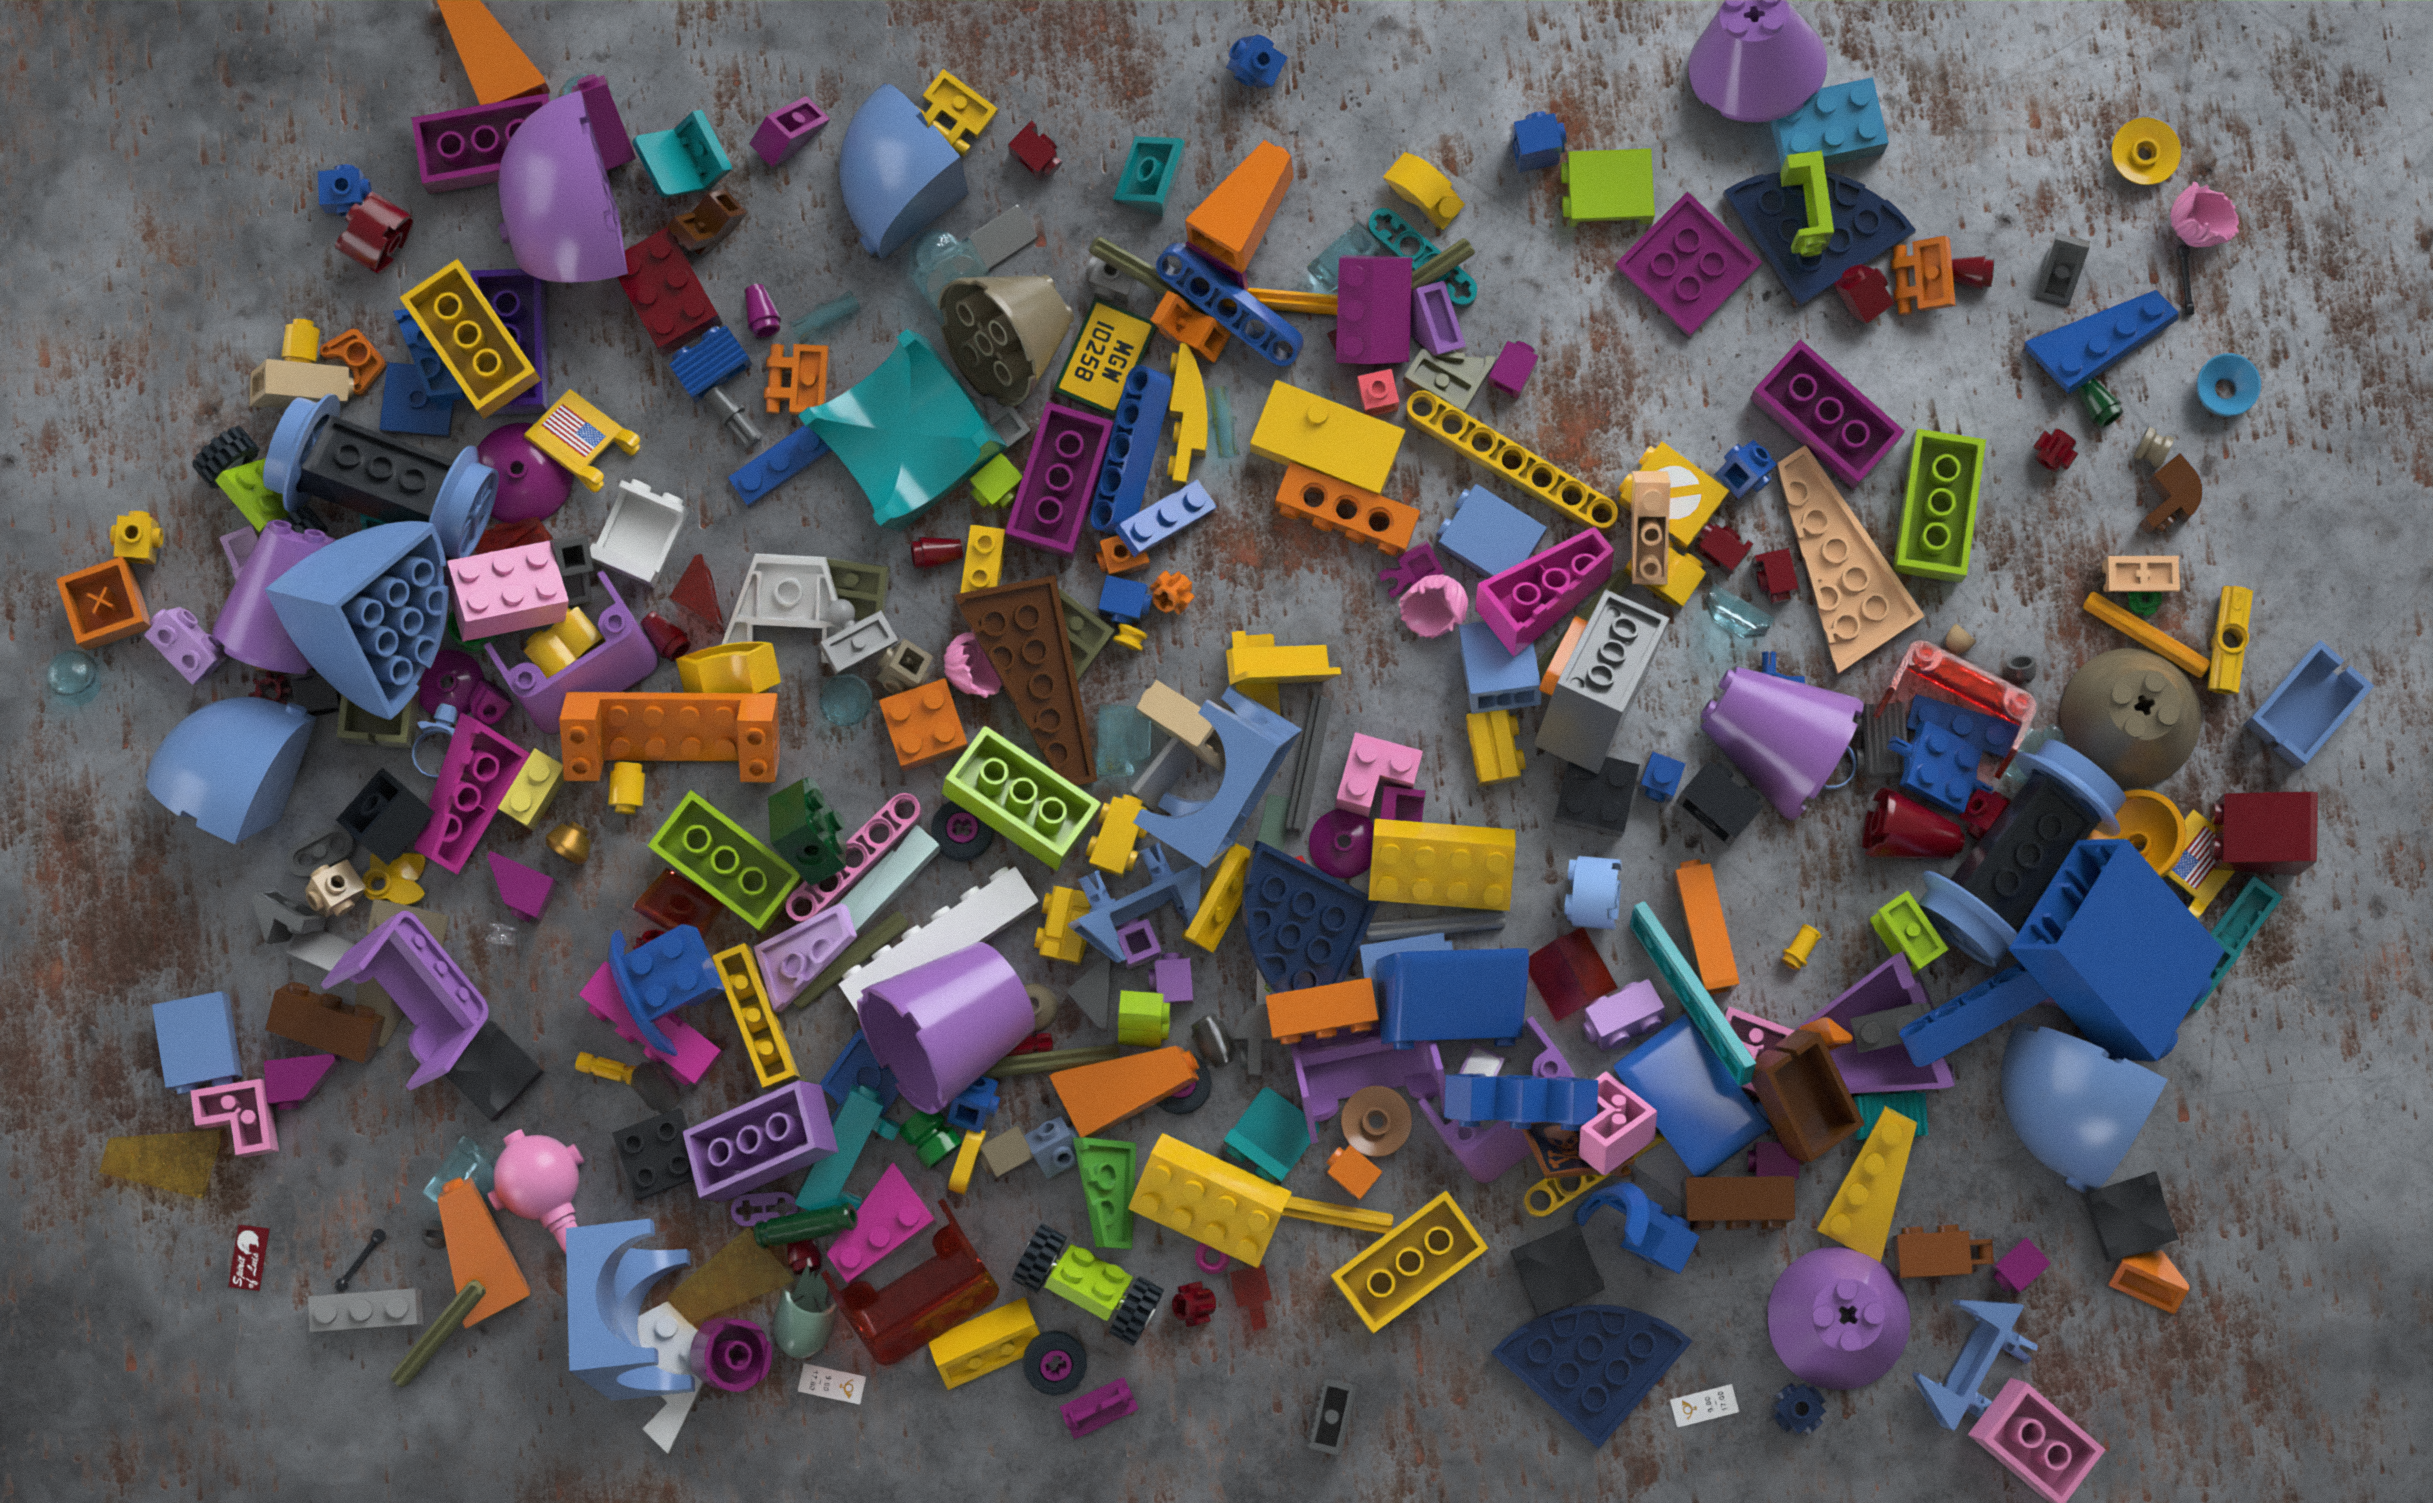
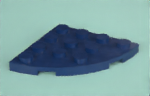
(1861, 223)
(1300, 921)
(1592, 1362)

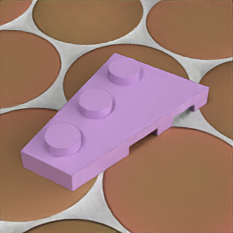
(802, 953)

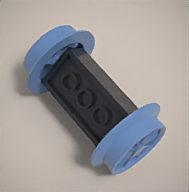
(378, 475)
(2022, 851)

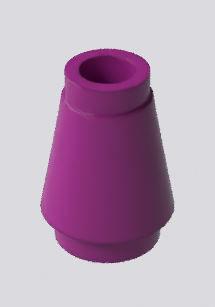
(761, 312)

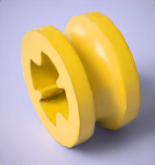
(1130, 637)

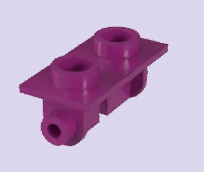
(1098, 1408)

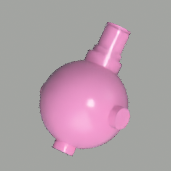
(538, 1181)

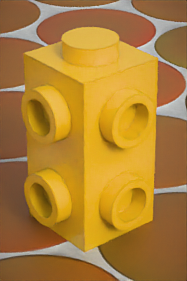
(1115, 845)

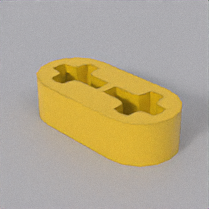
(966, 1161)

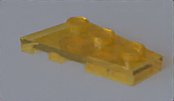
(164, 1160)
(729, 1279)

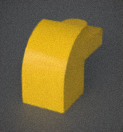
(1425, 187)

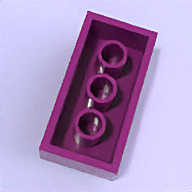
(468, 143)
(1827, 414)
(1059, 481)

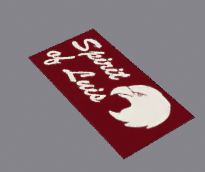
(248, 1257)

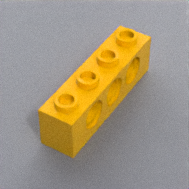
(756, 1016)

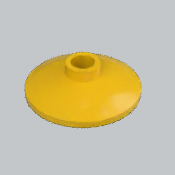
(2153, 137)

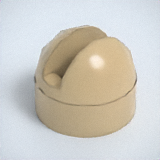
(1959, 640)

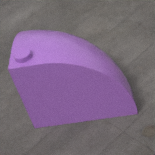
(560, 197)

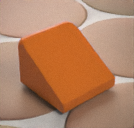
(1831, 1032)

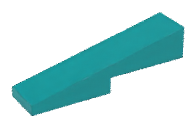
(2239, 925)

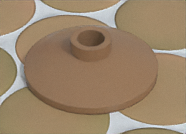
(1376, 1102)

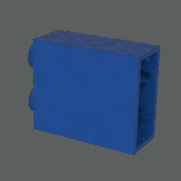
(2117, 950)

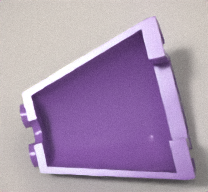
(248, 619)
(1781, 733)
(1890, 1066)

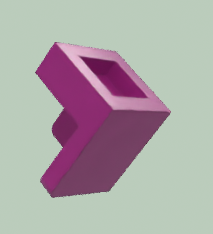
(1402, 804)

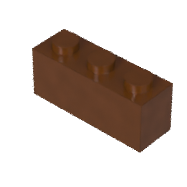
(325, 1022)

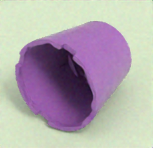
(945, 1023)

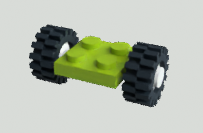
(230, 465)
(1088, 1283)

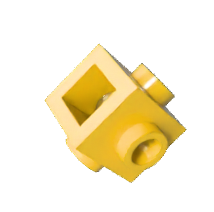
(137, 537)

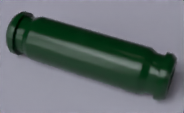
(805, 1225)

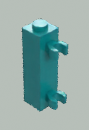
(851, 1129)

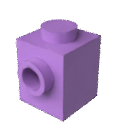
(1138, 943)
(1172, 978)

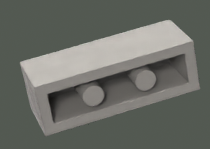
(366, 1310)

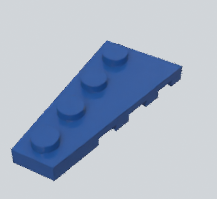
(2098, 341)

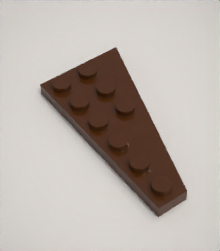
(1031, 654)

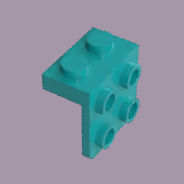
(683, 157)
(1270, 1136)

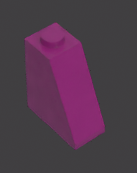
(606, 121)

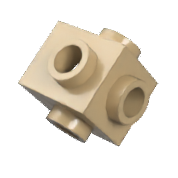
(334, 889)

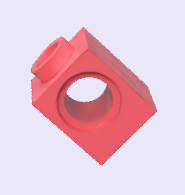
(1378, 393)

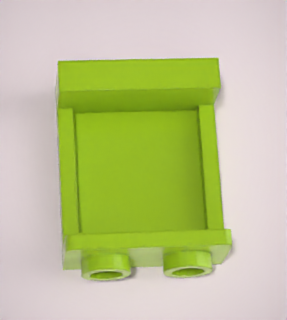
(1810, 172)
(1608, 186)
(1907, 929)

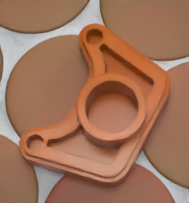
(359, 356)

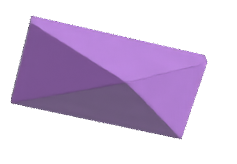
(1434, 319)

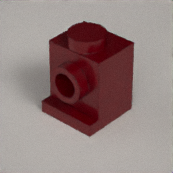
(1035, 151)
(1722, 547)
(1776, 575)

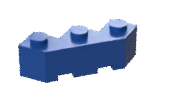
(1520, 1100)

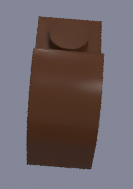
(708, 223)
(2179, 488)

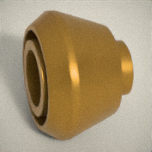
(570, 842)

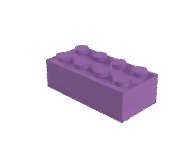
(760, 1141)

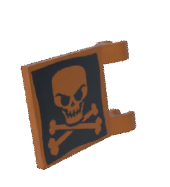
(1559, 1152)

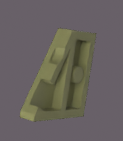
(860, 584)
(1085, 632)

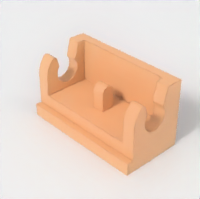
(2141, 574)

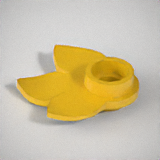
(399, 879)

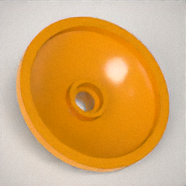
(2151, 822)

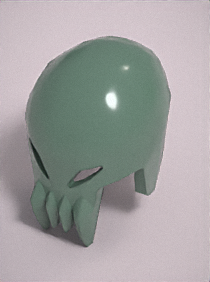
(801, 1325)

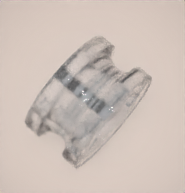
(502, 934)

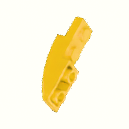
(1187, 403)

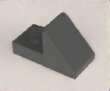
(2062, 268)
(282, 915)

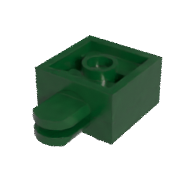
(807, 831)

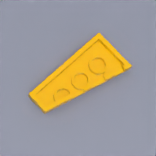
(1868, 1195)

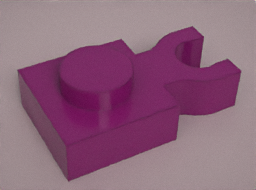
(1413, 567)

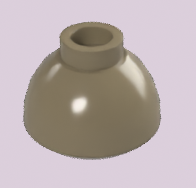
(1043, 1004)

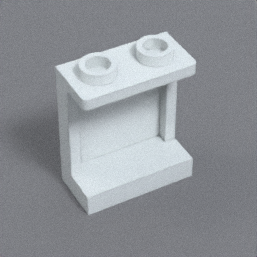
(639, 533)

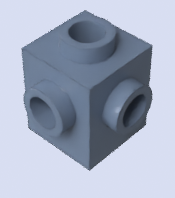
(1053, 1146)

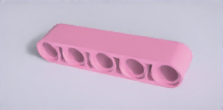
(871, 851)

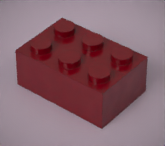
(667, 293)

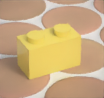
(533, 790)

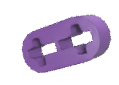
(761, 1200)

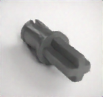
(733, 416)

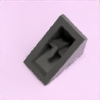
(1092, 993)

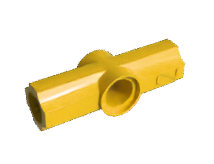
(2234, 619)

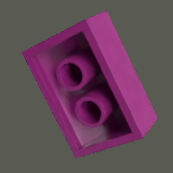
(1374, 309)

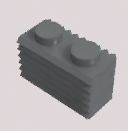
(1875, 734)
(1332, 1417)

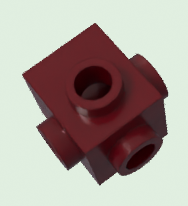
(1983, 812)

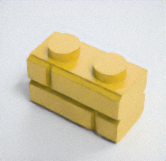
(1494, 747)
(1057, 940)

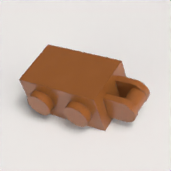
(1938, 1253)

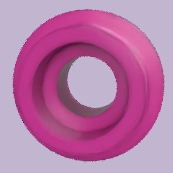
(1205, 1266)

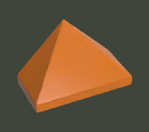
(2151, 1279)

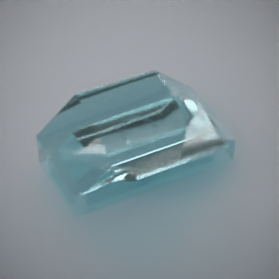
(1354, 241)
(1736, 614)
(1122, 740)
(464, 1161)

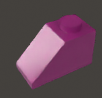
(788, 130)
(522, 887)
(297, 1079)

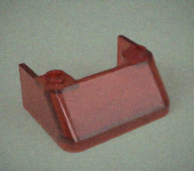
(1969, 682)
(921, 1301)

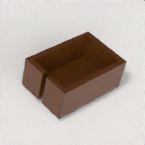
(1805, 1095)
(1738, 1202)

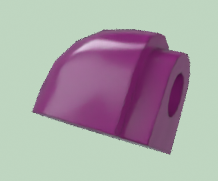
(489, 702)

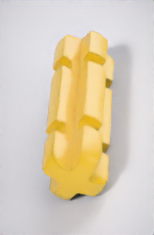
(604, 1067)

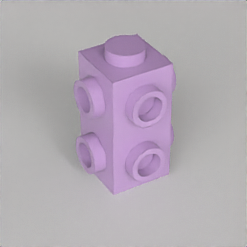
(185, 644)
(1624, 1015)

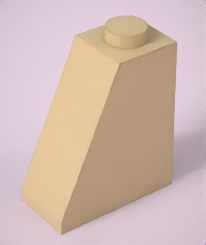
(281, 382)
(1181, 719)

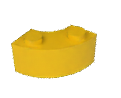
(730, 669)

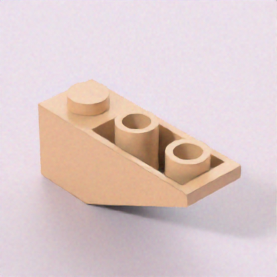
(1650, 526)

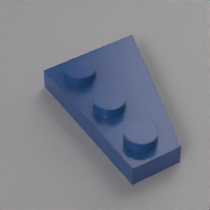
(433, 372)

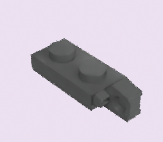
(1883, 1027)

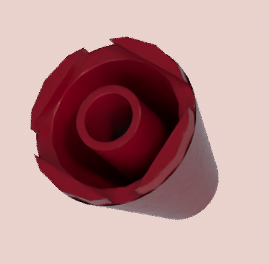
(1908, 830)

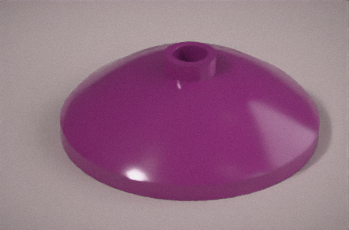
(535, 491)

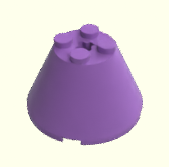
(1757, 61)
(1807, 1323)

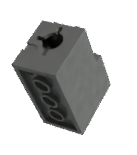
(1601, 681)

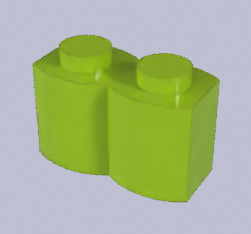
(1143, 1019)

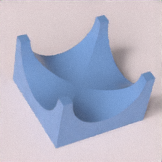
(1254, 750)
(604, 1304)

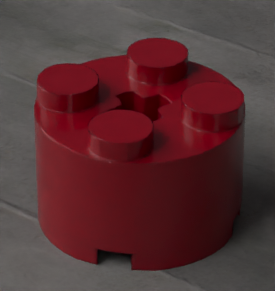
(374, 232)

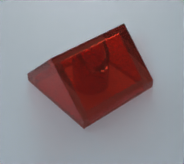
(697, 595)
(677, 901)
(1570, 974)

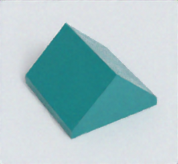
(1150, 173)

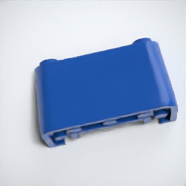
(1452, 996)
(1694, 1096)

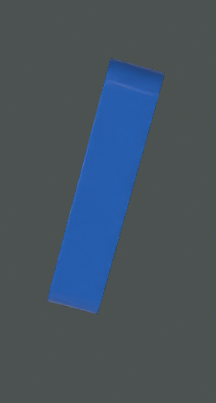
(1212, 302)
(1131, 448)
(1971, 1014)

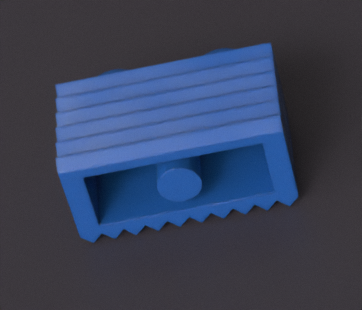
(709, 362)

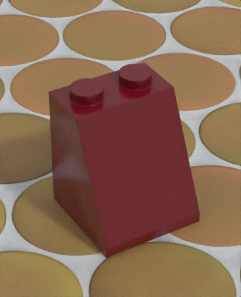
(2265, 832)

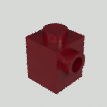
(1864, 292)

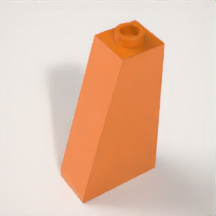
(489, 54)
(1241, 207)
(1705, 927)
(1118, 1089)
(478, 1250)

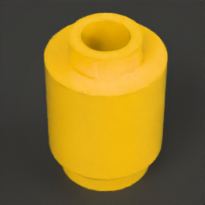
(300, 341)
(626, 787)

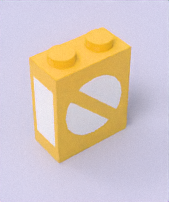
(1692, 493)

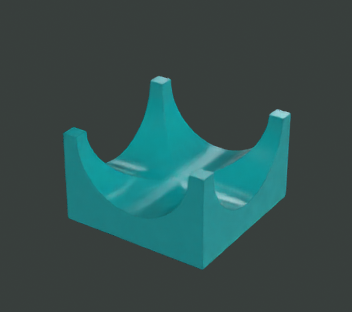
(907, 432)

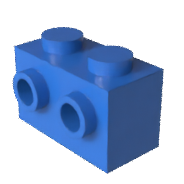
(1538, 141)

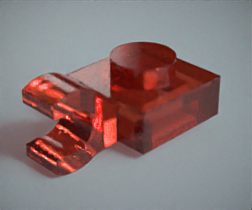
(1251, 1290)

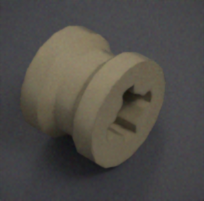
(2153, 447)

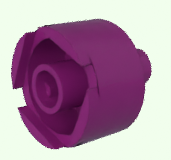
(711, 1350)

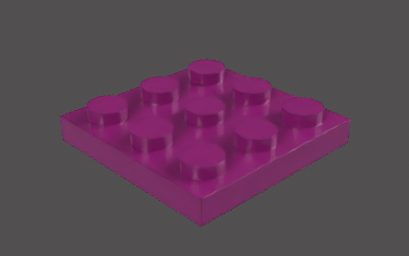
(1688, 264)

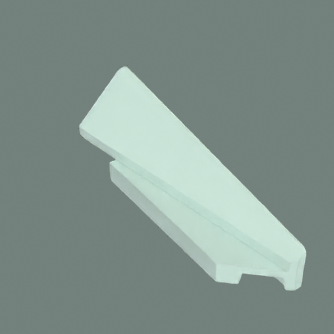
(890, 878)

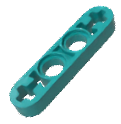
(1426, 253)

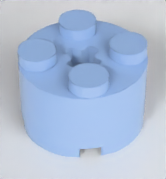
(1595, 892)

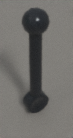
(2184, 251)
(378, 1236)

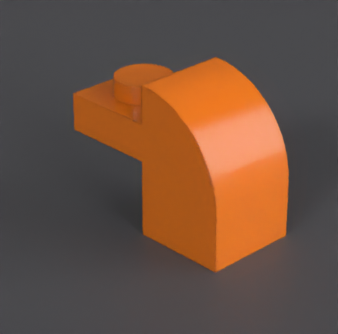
(1183, 324)

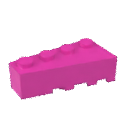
(1543, 588)
(468, 791)
(695, 1053)

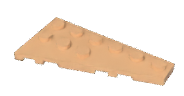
(1850, 579)

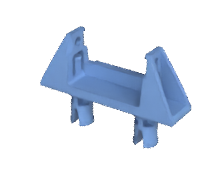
(1106, 913)
(1976, 1357)

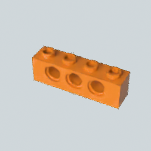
(1302, 481)

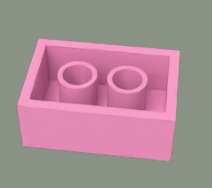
(506, 590)
(2036, 1441)

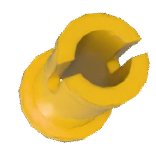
(1801, 947)

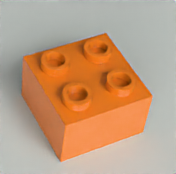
(104, 603)

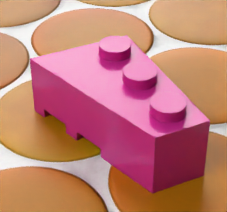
(886, 1223)

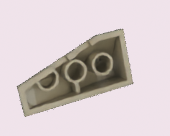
(371, 992)

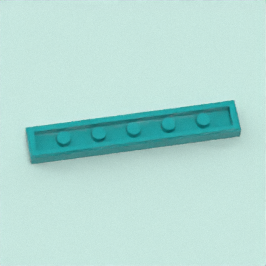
(1692, 994)

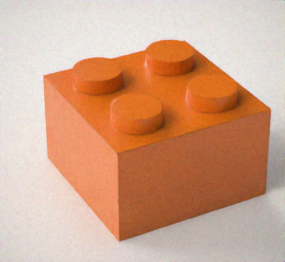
(924, 725)

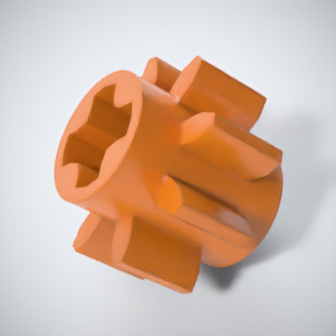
(1172, 592)

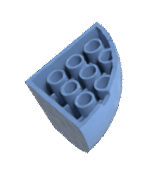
(896, 171)
(369, 611)
(231, 764)
(2074, 1102)

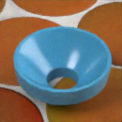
(2240, 373)

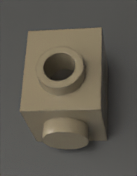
(1005, 1152)

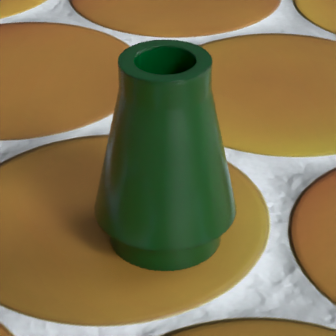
(2100, 403)

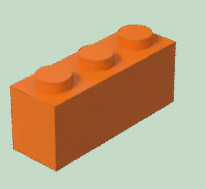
(1322, 1010)

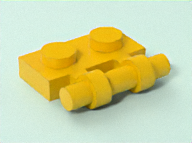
(959, 104)

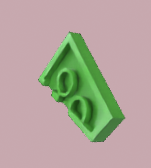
(1108, 1186)

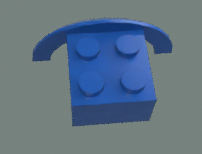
(663, 978)
(1648, 1230)

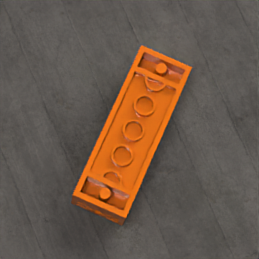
(670, 729)

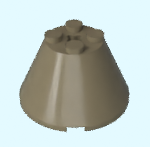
(1003, 331)
(2103, 720)

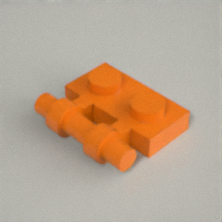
(1932, 275)
(808, 377)

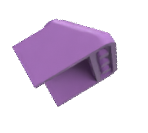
(611, 667)
(423, 985)
(1351, 1061)
(1494, 1151)

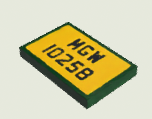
(1103, 355)

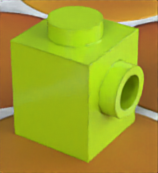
(996, 483)

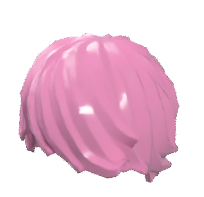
(2203, 217)
(1434, 606)
(969, 667)

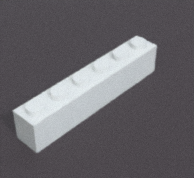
(974, 920)

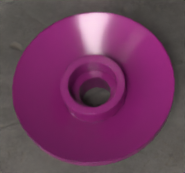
(465, 674)
(1329, 855)

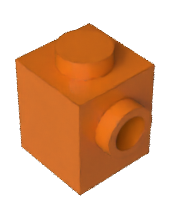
(1118, 559)
(1353, 1171)

